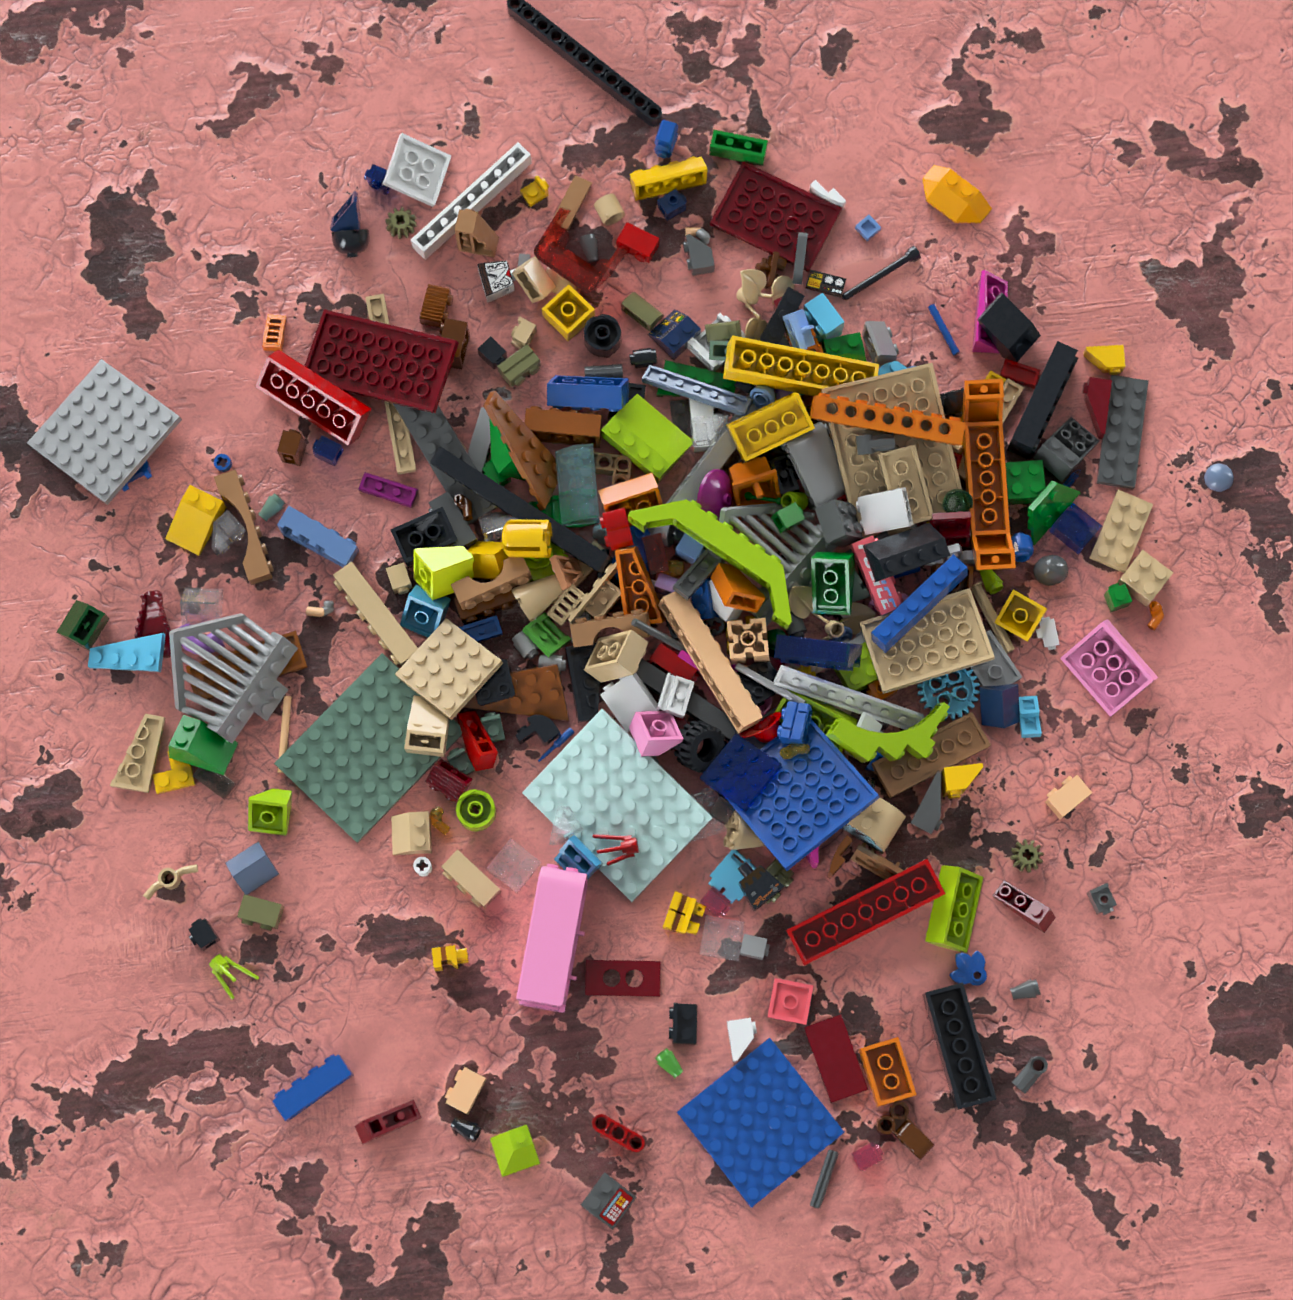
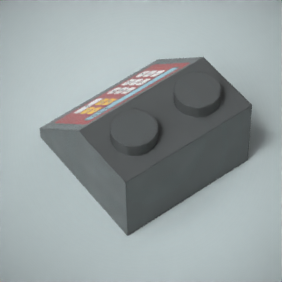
(608, 1201)

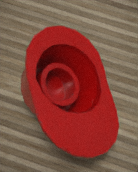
(765, 729)

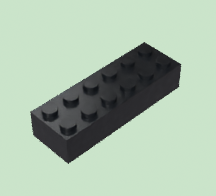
(1043, 400)
(959, 1046)

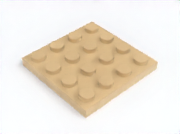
(448, 669)

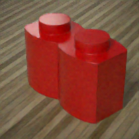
(617, 529)

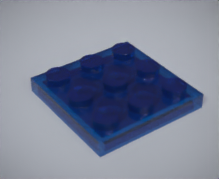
(741, 772)

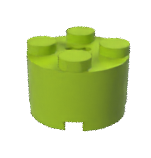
(477, 799)

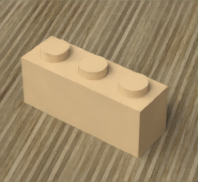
(470, 879)

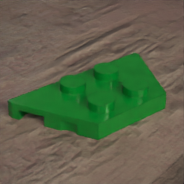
(1048, 508)

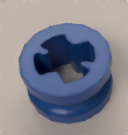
(224, 457)

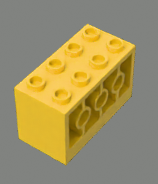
(770, 426)

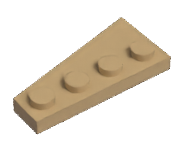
(140, 761)

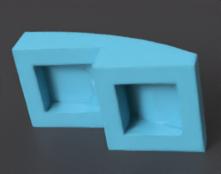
(1029, 717)

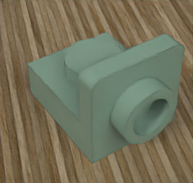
(493, 726)
(460, 761)

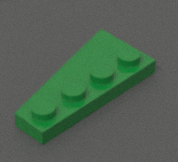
(706, 376)

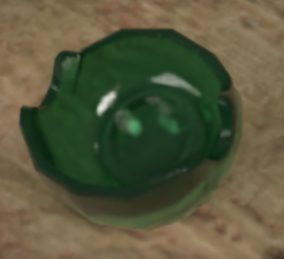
(956, 501)

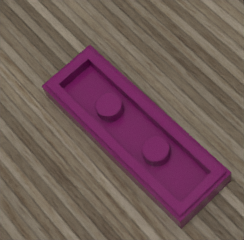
(388, 490)

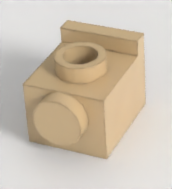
(523, 333)

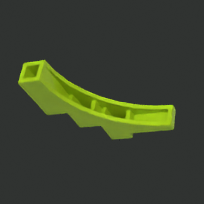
(864, 743)

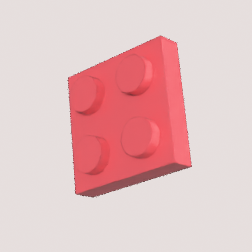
(790, 1001)

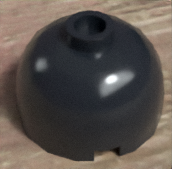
(351, 241)
(953, 402)

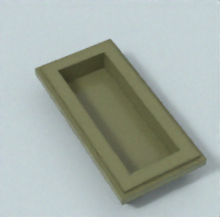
(722, 331)

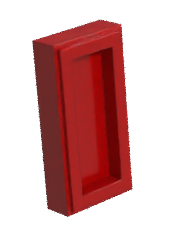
(1020, 373)

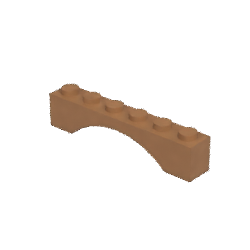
(255, 561)

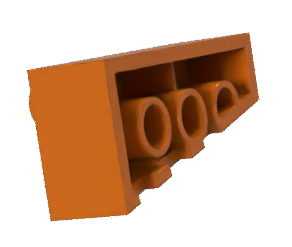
(636, 585)

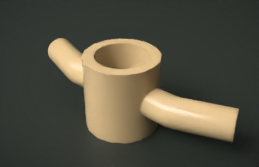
(173, 885)

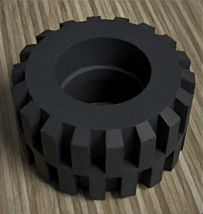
(692, 736)

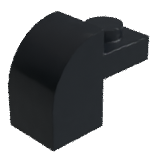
(539, 725)

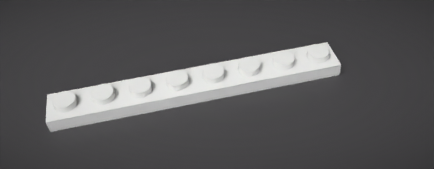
(846, 698)

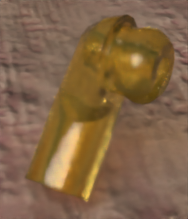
(794, 749)
(436, 820)

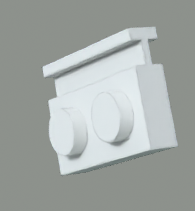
(675, 695)

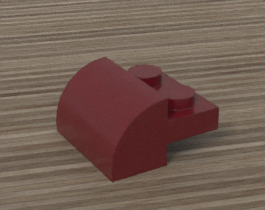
(953, 527)

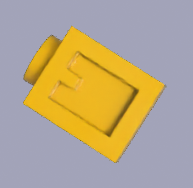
(535, 191)

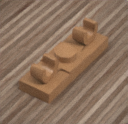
(875, 862)

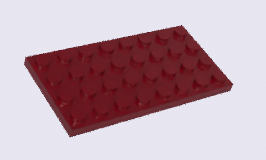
(382, 360)

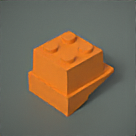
(753, 478)

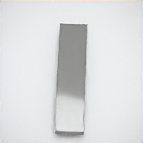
(480, 441)

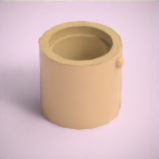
(609, 209)

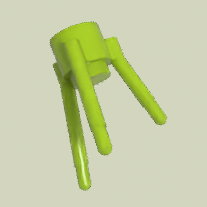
(220, 966)

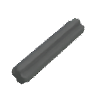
(824, 1179)

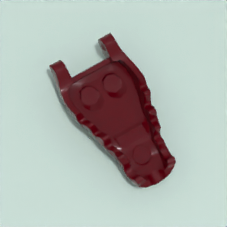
(153, 619)

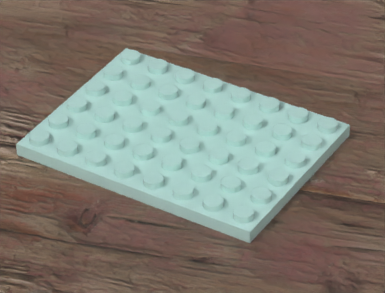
(619, 795)

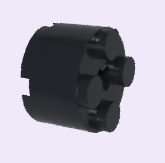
(605, 345)

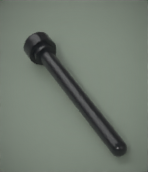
(911, 255)

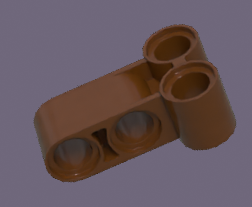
(906, 1131)

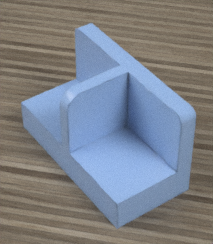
(799, 329)

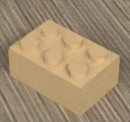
(616, 656)

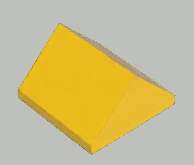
(487, 559)

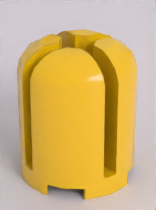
(527, 538)

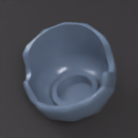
(1218, 477)

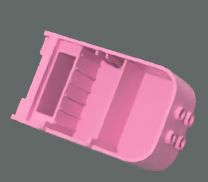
(552, 938)

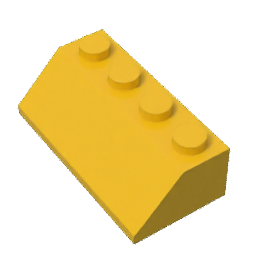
(666, 178)

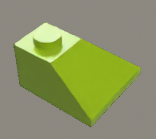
(270, 811)
(514, 1150)

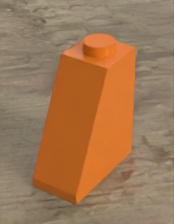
(736, 589)

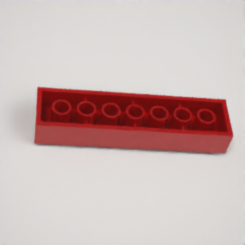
(865, 912)

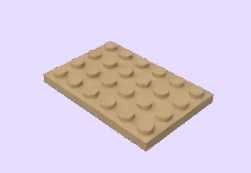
(939, 644)

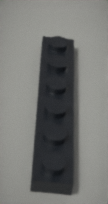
(776, 327)

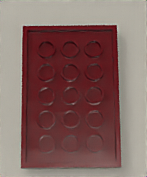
(772, 214)

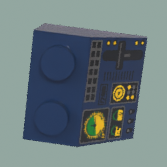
(674, 333)

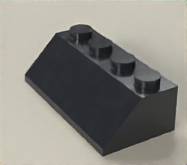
(905, 551)

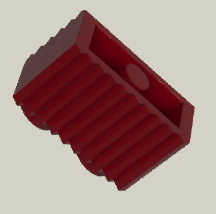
(448, 780)

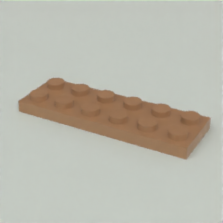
(953, 745)

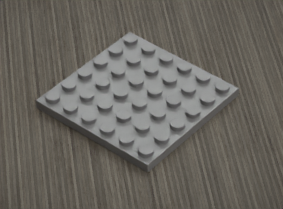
(104, 431)

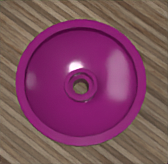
(715, 492)

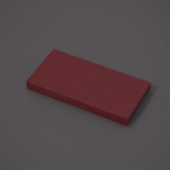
(835, 1058)

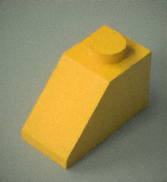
(1106, 358)

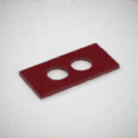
(596, 987)

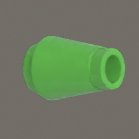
(669, 1063)

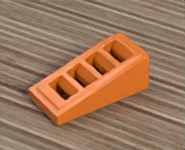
(274, 346)

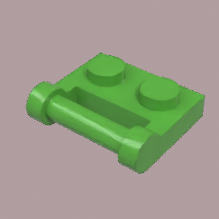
(546, 635)

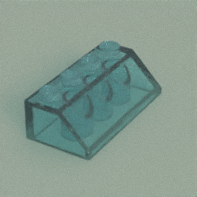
(577, 485)

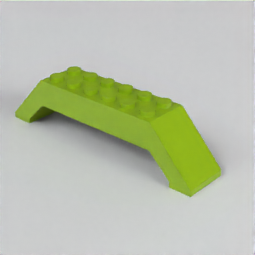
(726, 544)

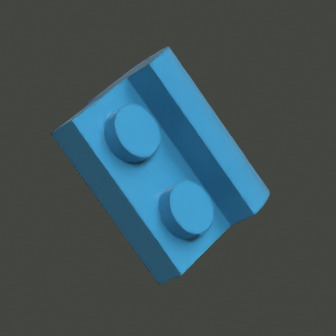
(578, 856)

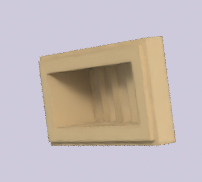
(566, 594)

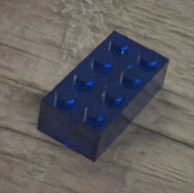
(818, 652)

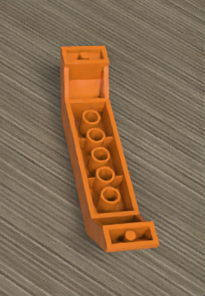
(987, 474)

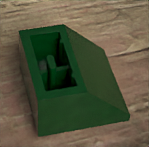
(83, 624)

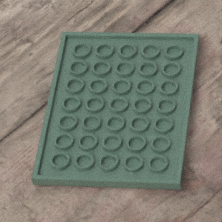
(356, 754)

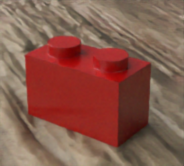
(638, 242)

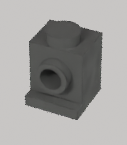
(1095, 899)

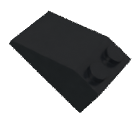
(1008, 328)
(424, 532)

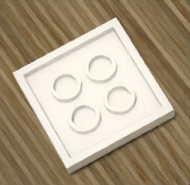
(417, 169)

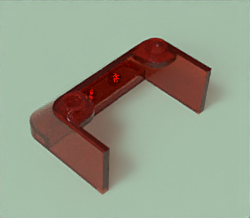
(555, 255)

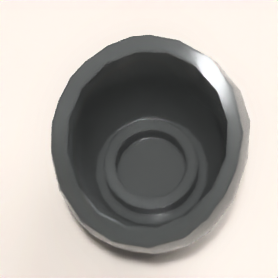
(1050, 570)

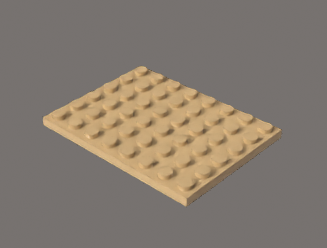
(907, 388)

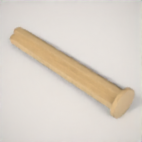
(991, 616)

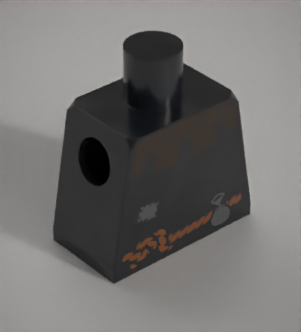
(758, 885)

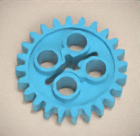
(956, 704)

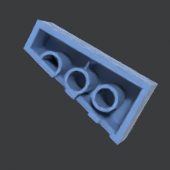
(317, 537)

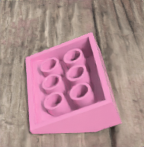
(1109, 667)

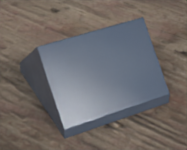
(252, 868)

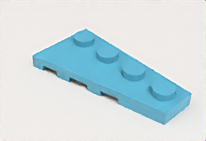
(131, 655)

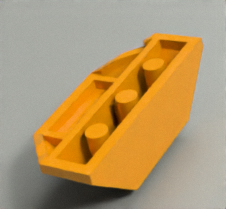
(954, 196)

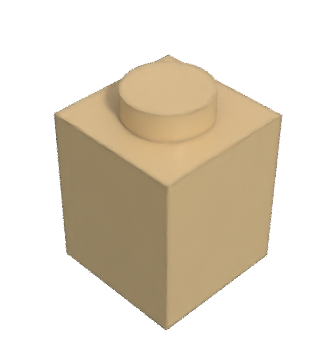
(399, 578)

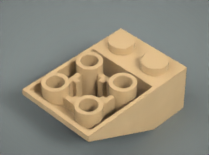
(426, 729)

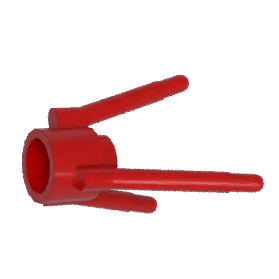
(628, 846)

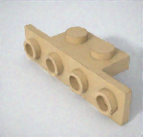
(600, 599)

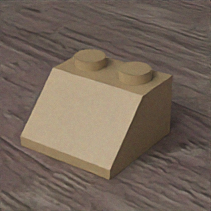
(411, 833)

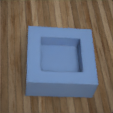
(868, 227)

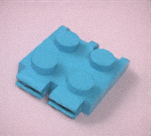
(728, 876)

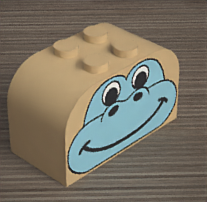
(876, 824)

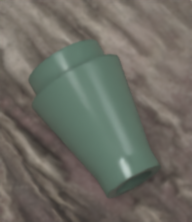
(271, 507)

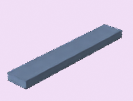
(697, 390)

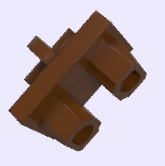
(769, 267)

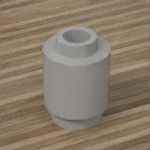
(525, 645)
(554, 659)

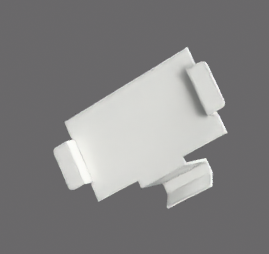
(1048, 633)

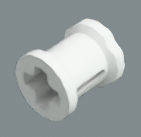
(418, 862)

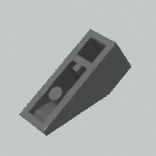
(929, 811)

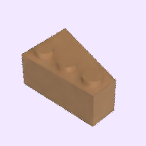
(474, 234)

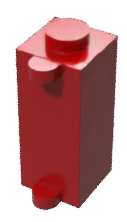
(669, 660)

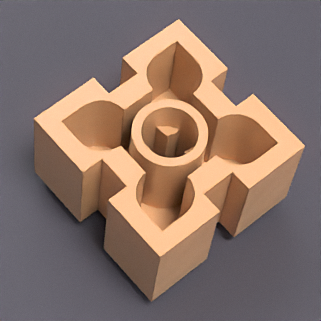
(756, 632)

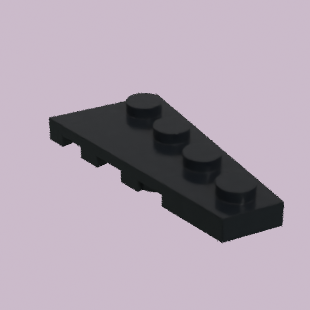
(584, 686)

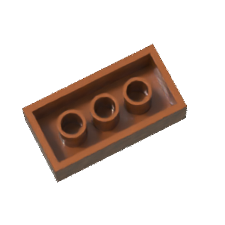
(564, 427)

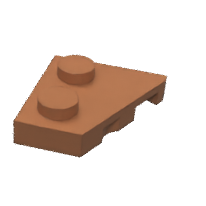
(566, 570)

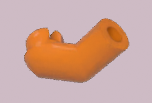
(1157, 615)

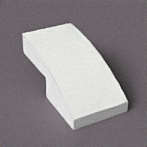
(831, 196)

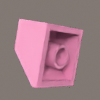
(654, 732)

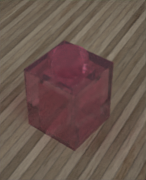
(716, 902)
(867, 1156)

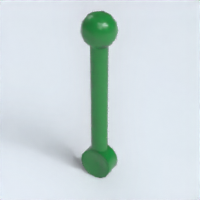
(748, 496)

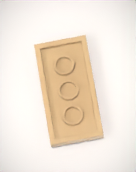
(903, 469)
(1121, 531)

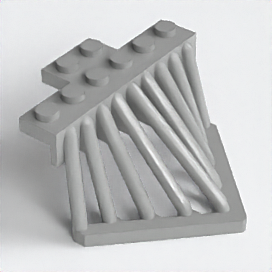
(797, 563)
(255, 690)

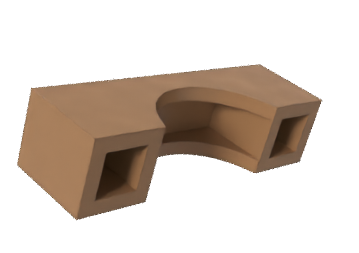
(470, 592)
(585, 631)

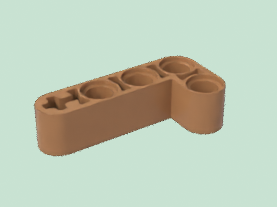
(613, 469)

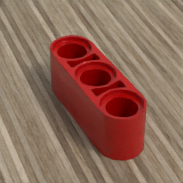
(608, 1132)

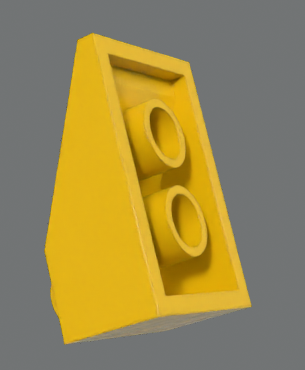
(195, 520)

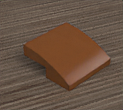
(837, 860)

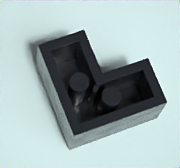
(785, 474)

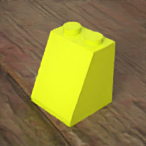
(440, 567)

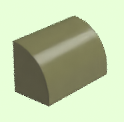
(641, 311)

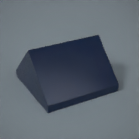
(348, 216)
(999, 705)

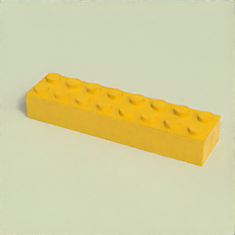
(790, 367)

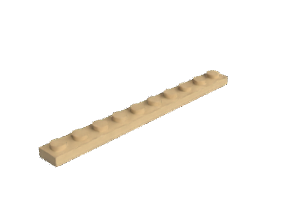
(398, 430)

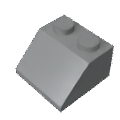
(879, 342)

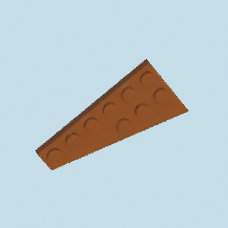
(526, 450)
(536, 693)

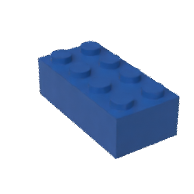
(587, 392)

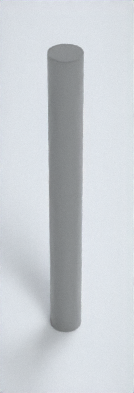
(769, 684)

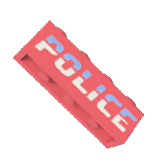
(883, 591)

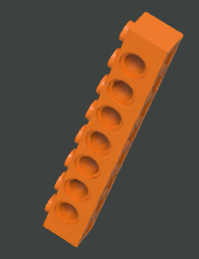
(953, 436)

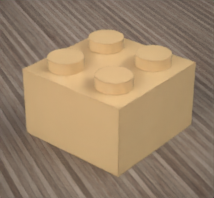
(1145, 578)

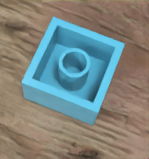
(824, 318)

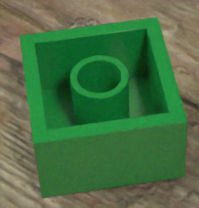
(1024, 481)

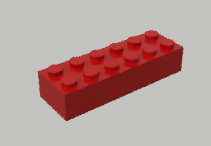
(313, 397)

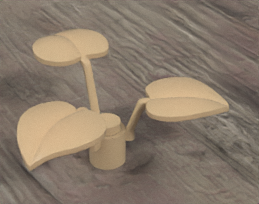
(752, 283)
(801, 605)

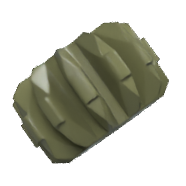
(402, 229)
(1032, 861)

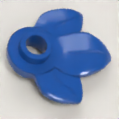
(967, 966)

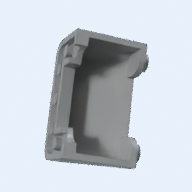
(816, 465)

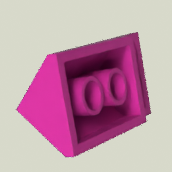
(988, 289)

